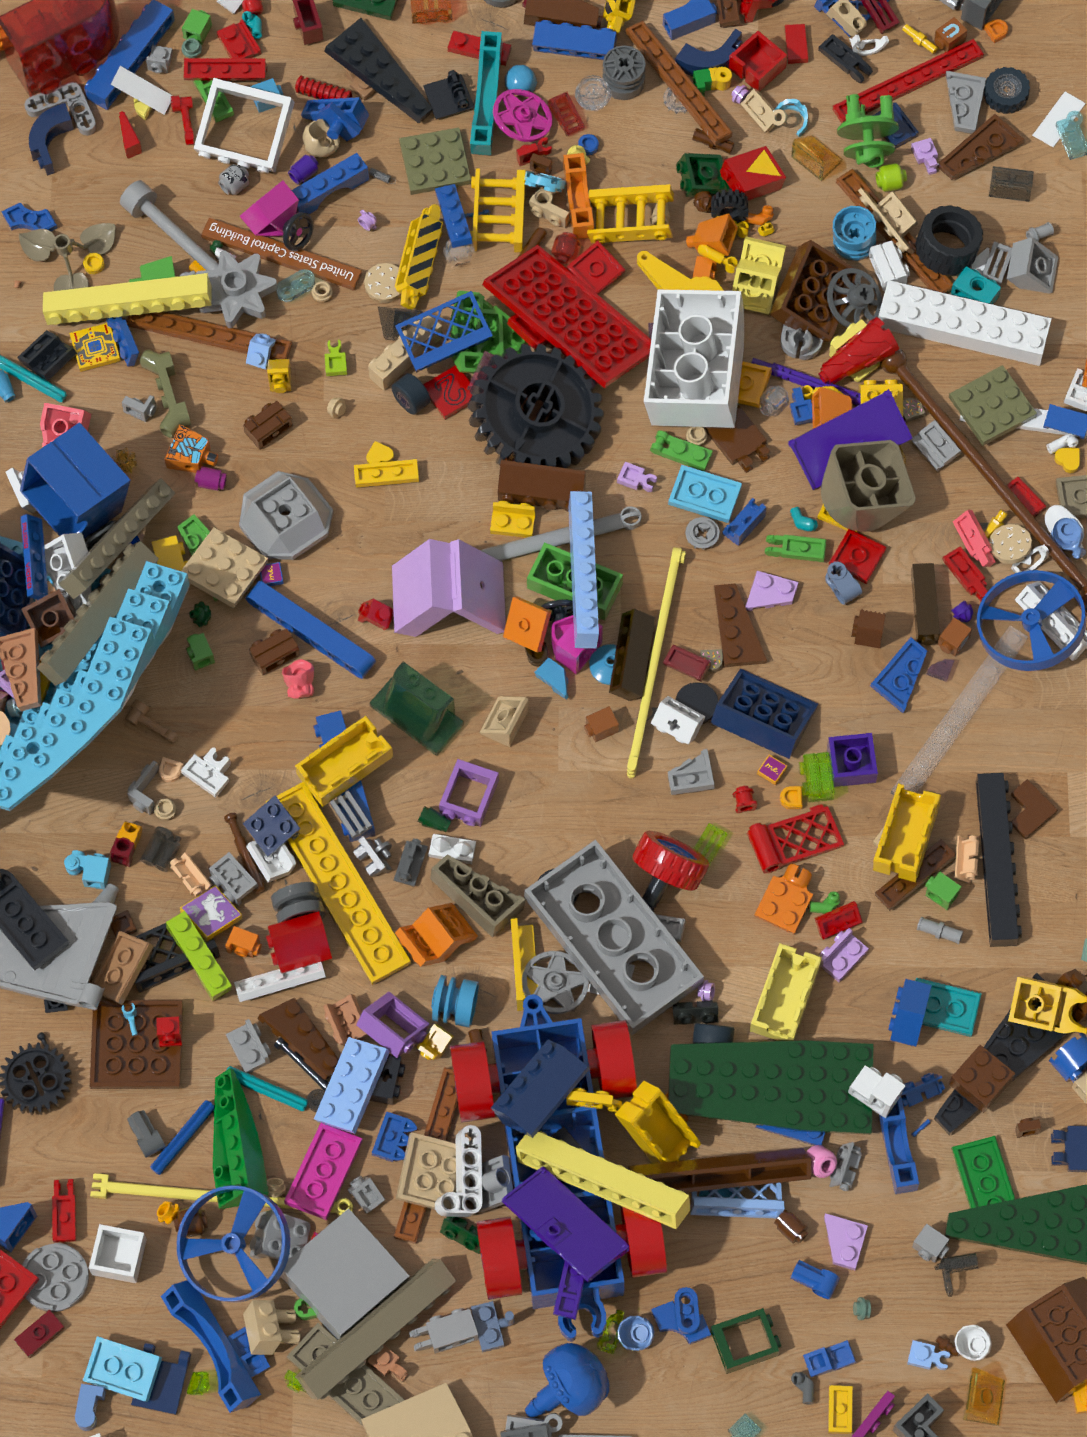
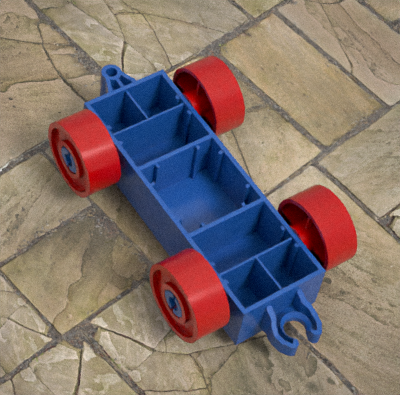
(614, 1067)

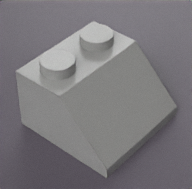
(1032, 266)

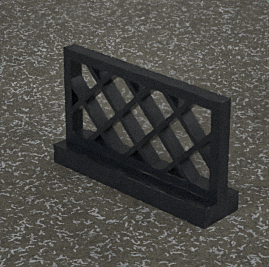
(172, 966)

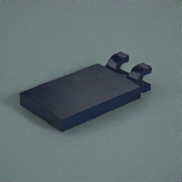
(1075, 1148)

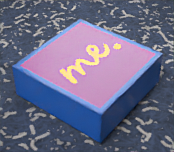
(272, 574)

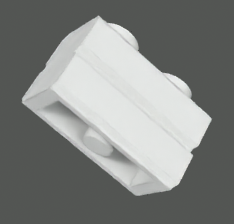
(888, 264)

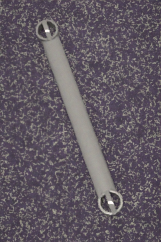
(562, 535)

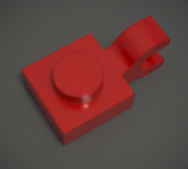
(525, 152)

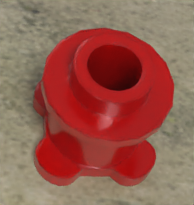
(744, 799)

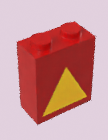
(753, 173)

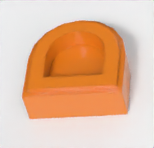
(996, 29)

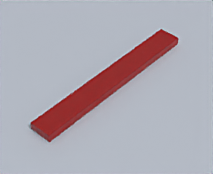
(915, 77)

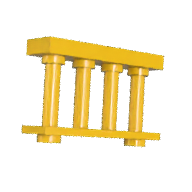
(626, 196)
(516, 202)

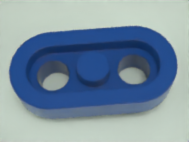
(687, 1311)

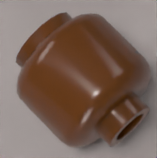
(197, 1224)

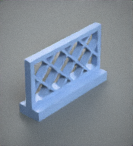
(739, 1206)

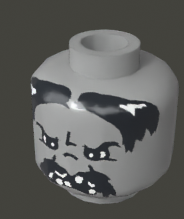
(233, 179)

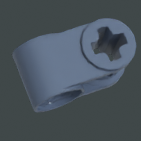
(844, 586)

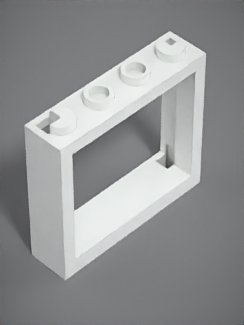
(254, 94)

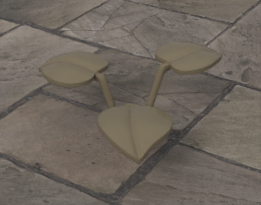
(40, 242)

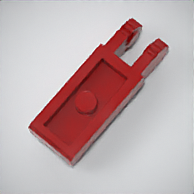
(64, 1213)

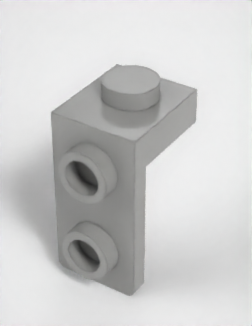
(135, 795)

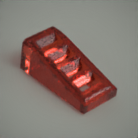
(565, 98)

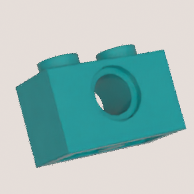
(971, 279)

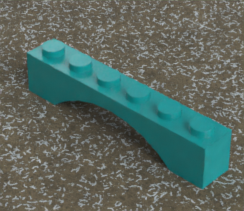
(486, 95)

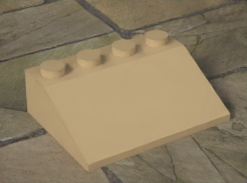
(424, 1415)

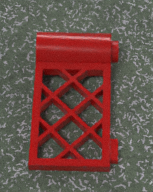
(768, 847)

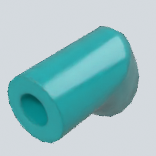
(254, 23)

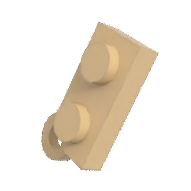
(762, 111)

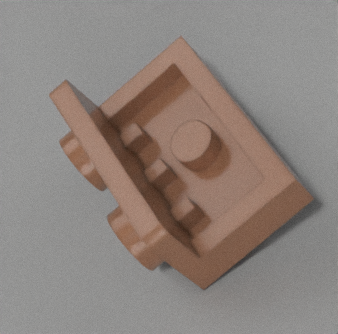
(343, 1019)

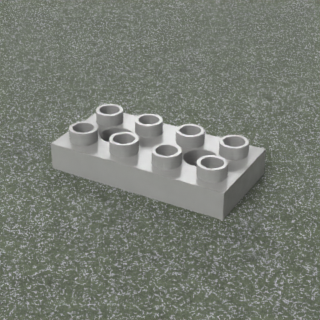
(613, 937)

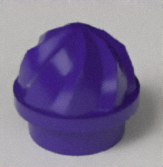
(963, 612)

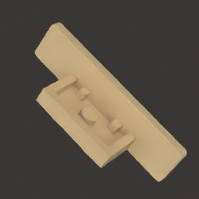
(893, 215)

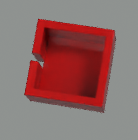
(758, 61)

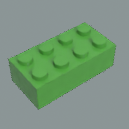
(553, 579)

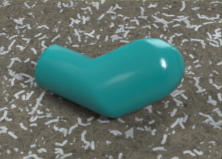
(802, 522)

